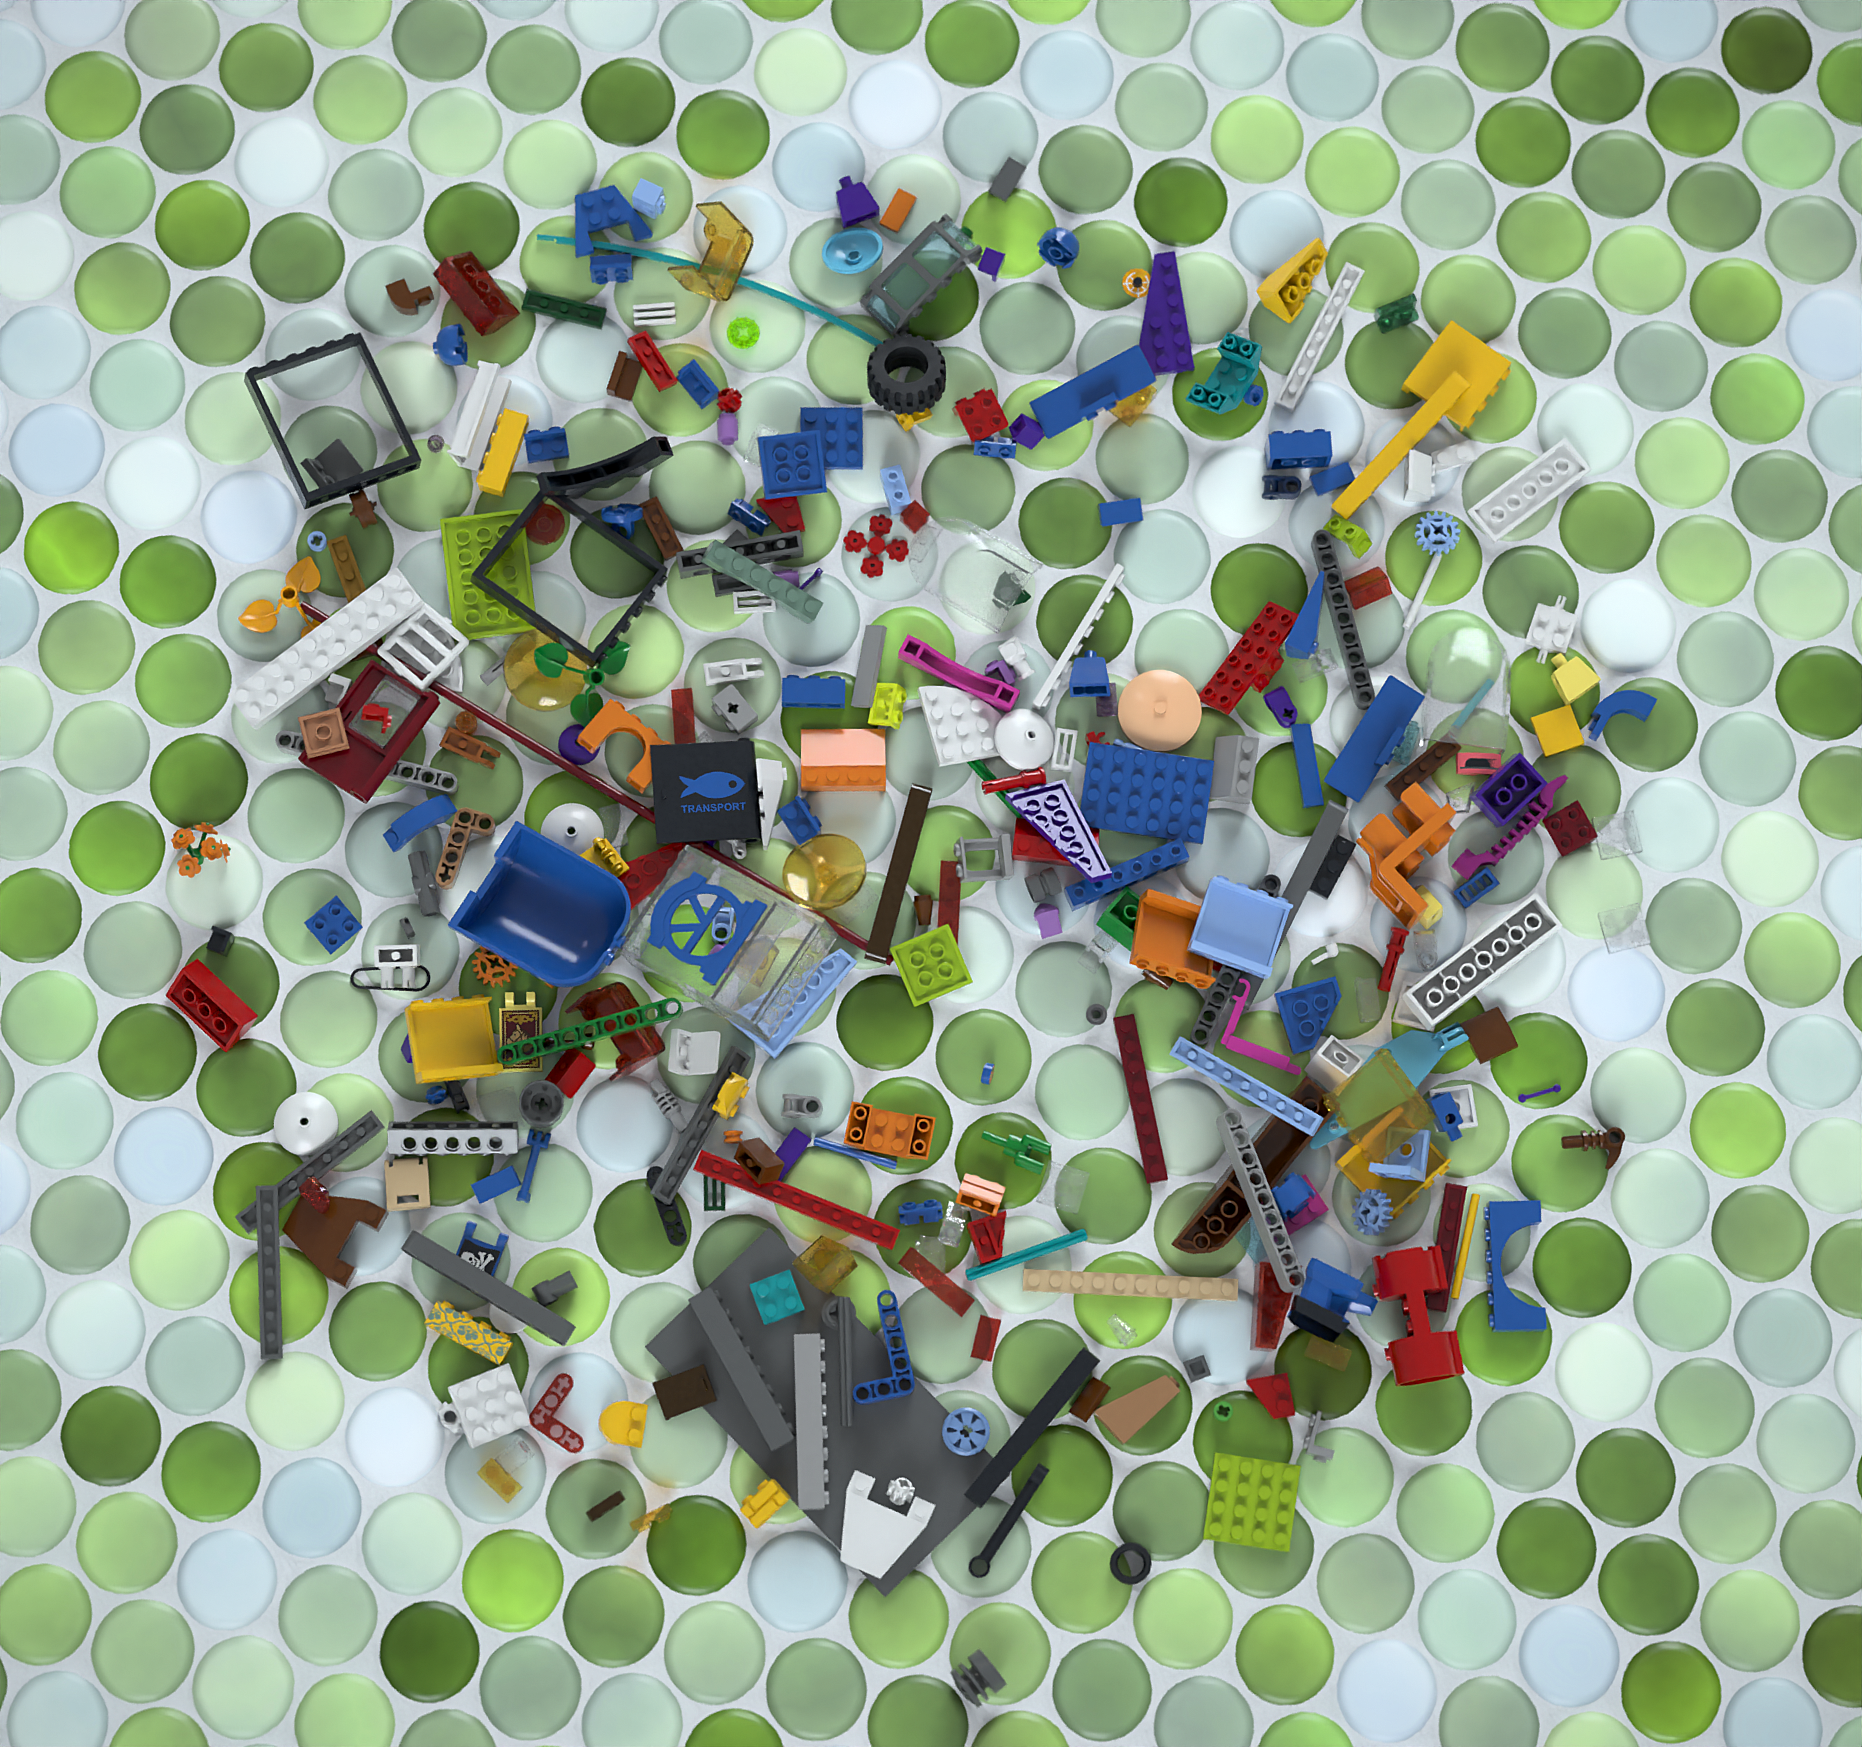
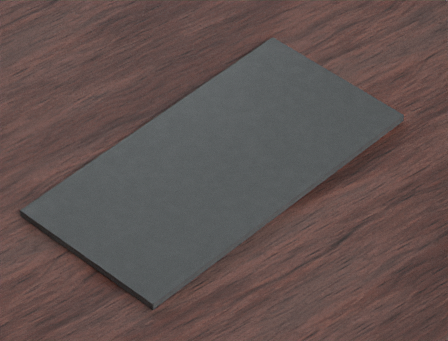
(887, 1436)

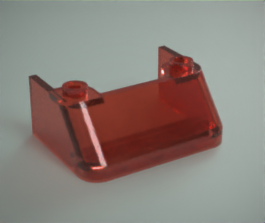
(635, 1046)

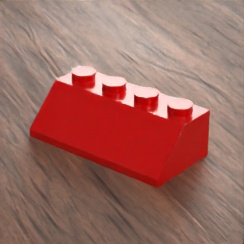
(1033, 847)
(211, 1005)

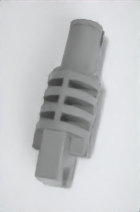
(668, 1105)

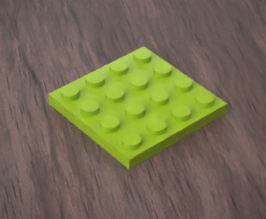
(1251, 1502)

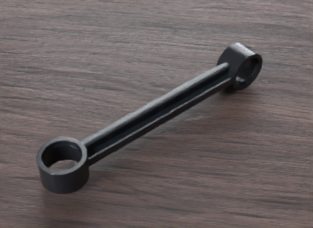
(1010, 1518)

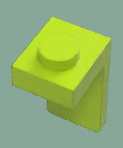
(1349, 533)

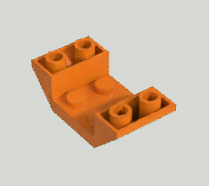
(889, 1132)

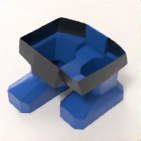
(1326, 1299)

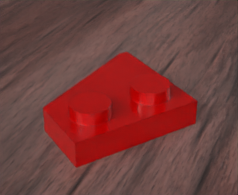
(784, 513)
(988, 1236)
(1274, 1394)

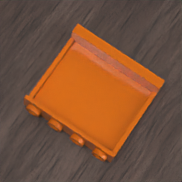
(1162, 939)

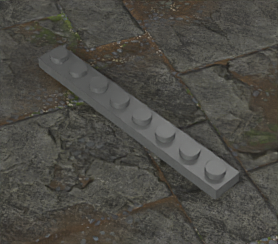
(697, 1129)
(318, 1165)
(269, 1272)

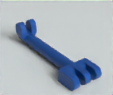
(537, 1144)

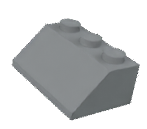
(1234, 768)

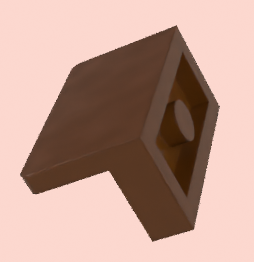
(624, 377)

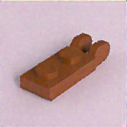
(467, 747)

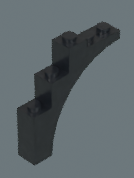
(607, 472)

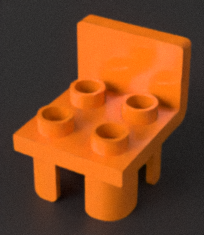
(1397, 858)

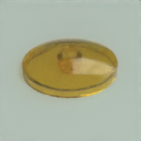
(530, 685)
(824, 872)

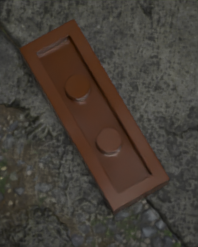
(660, 528)

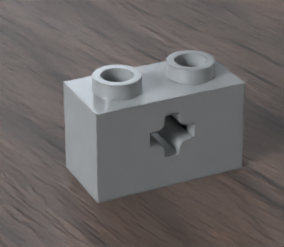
(732, 698)

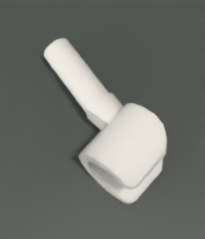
(1332, 951)

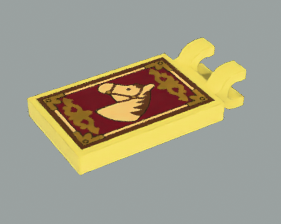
(518, 1024)

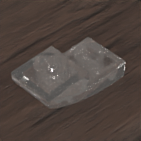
(953, 1224)

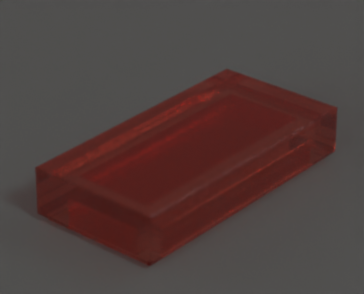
(985, 1338)

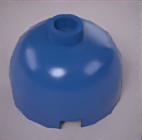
(1059, 247)
(451, 346)

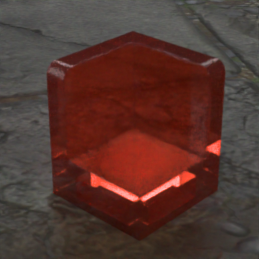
(914, 517)

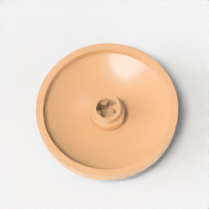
(1159, 711)

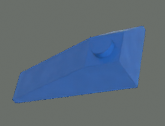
(1304, 634)

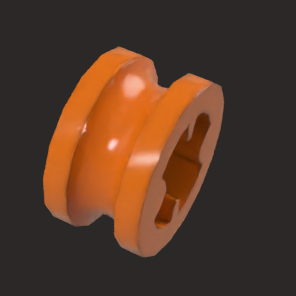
(732, 1136)

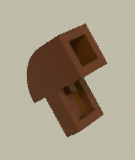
(405, 301)

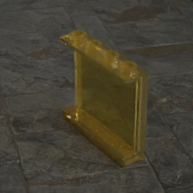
(1378, 1107)

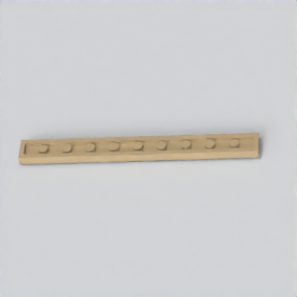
(1130, 1285)

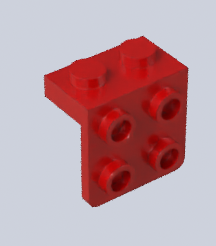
(980, 415)

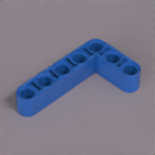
(893, 1354)

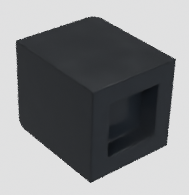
(220, 941)

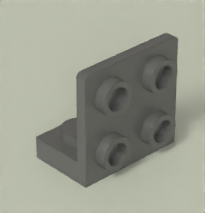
(332, 465)

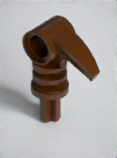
(1597, 1139)

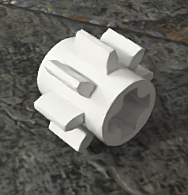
(900, 1491)

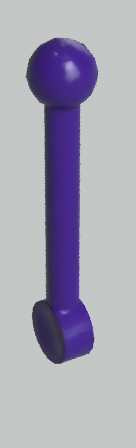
(817, 573)
(1522, 1098)

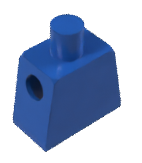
(1089, 676)
(1444, 1105)

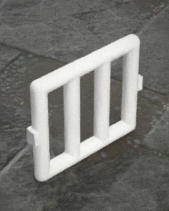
(434, 670)

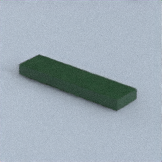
(564, 309)

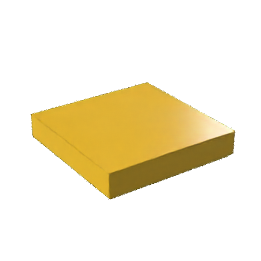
(1557, 731)

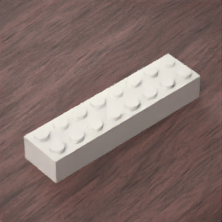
(1481, 961)

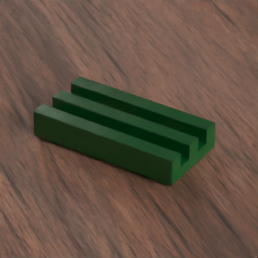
(714, 1207)

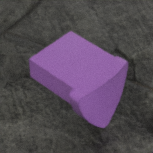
(1047, 920)

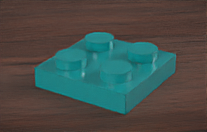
(777, 1297)

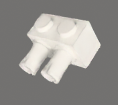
(392, 956)

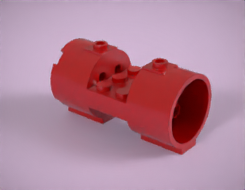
(1422, 1354)

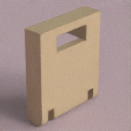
(407, 1179)

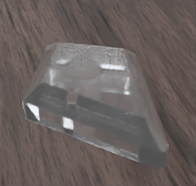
(1459, 798)

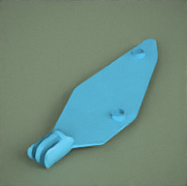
(1416, 1055)

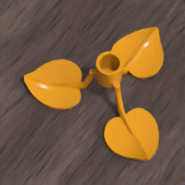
(301, 577)

